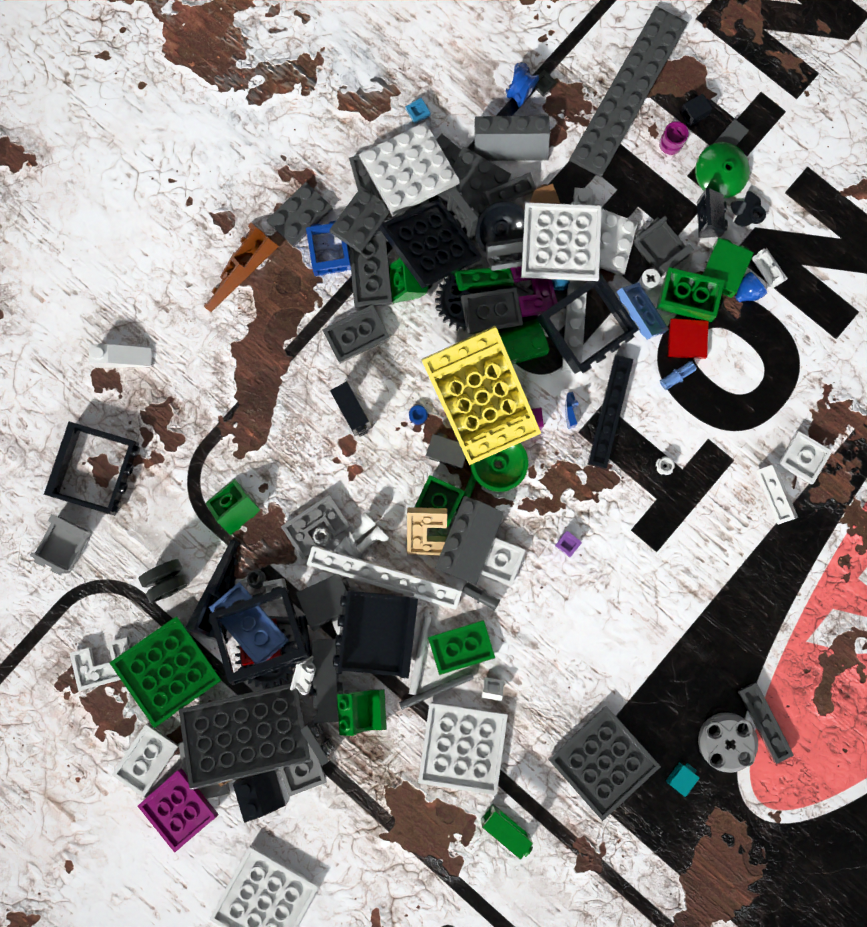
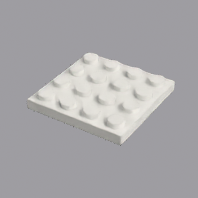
(409, 169)
(561, 241)
(463, 748)
(264, 894)

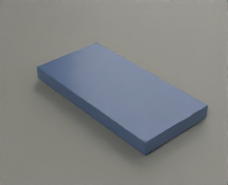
(251, 627)

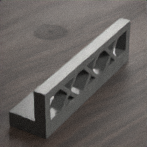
(504, 252)

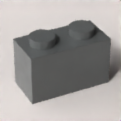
(445, 451)

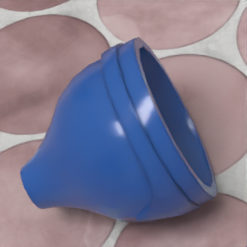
(750, 289)

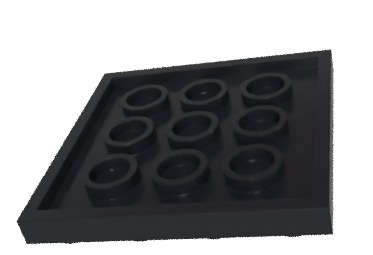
(430, 243)

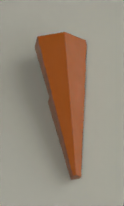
(243, 262)

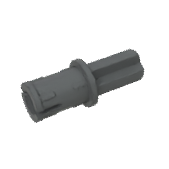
(480, 596)

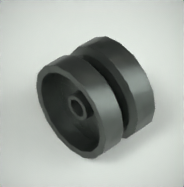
(163, 579)

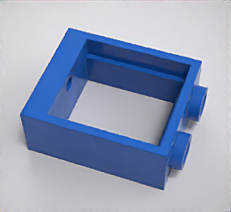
(331, 266)

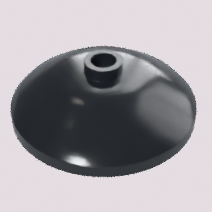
(498, 213)

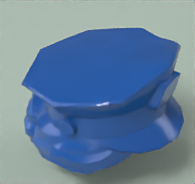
(522, 84)

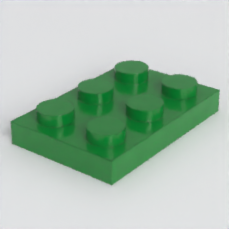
(461, 647)

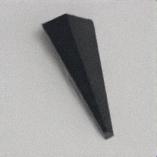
(219, 584)

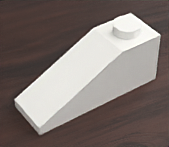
(119, 356)

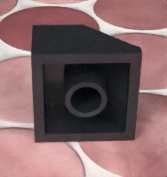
(711, 214)
(258, 795)

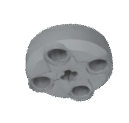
(728, 742)

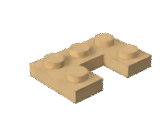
(417, 523)

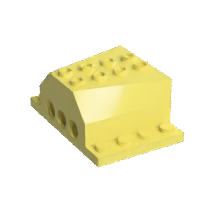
(481, 395)

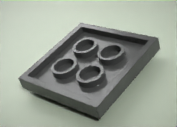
(475, 177)

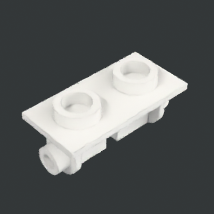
(769, 268)
(303, 676)

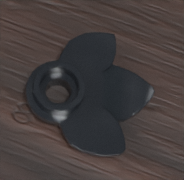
(746, 208)

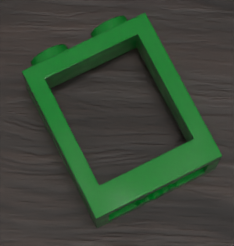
(507, 832)

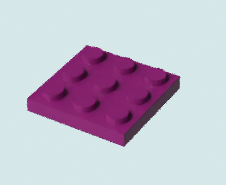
(177, 810)

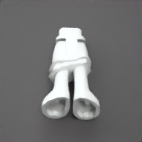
(349, 544)

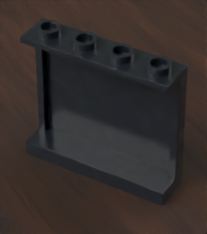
(375, 633)

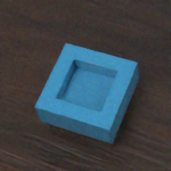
(418, 111)

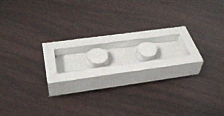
(776, 494)

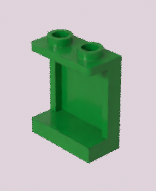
(729, 264)
(361, 711)

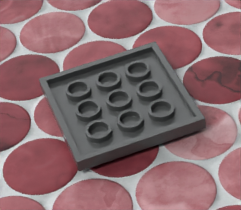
(604, 763)

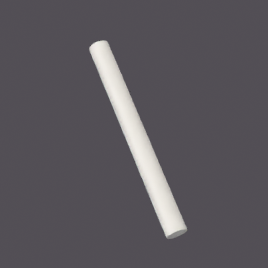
(420, 655)

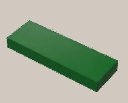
(483, 278)

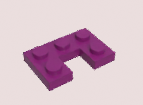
(543, 297)

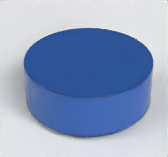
(418, 414)

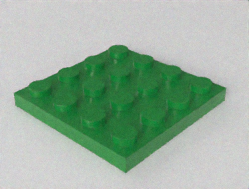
(165, 671)

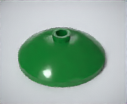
(712, 173)
(508, 476)

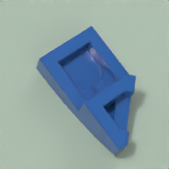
(570, 403)

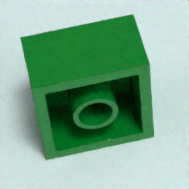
(440, 495)

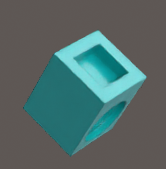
(683, 778)

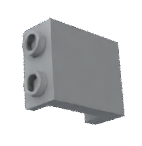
(61, 545)

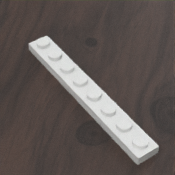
(384, 577)

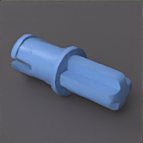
(677, 375)

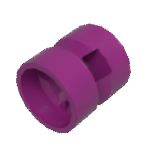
(673, 138)

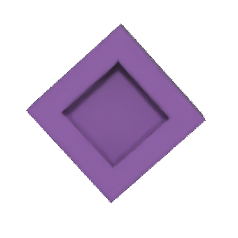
(568, 544)

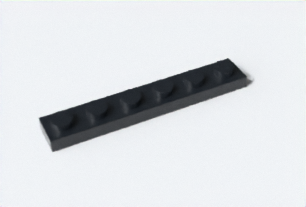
(610, 412)

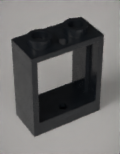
(351, 409)

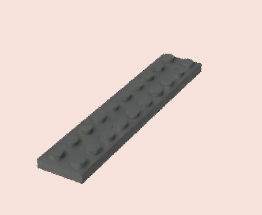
(628, 91)

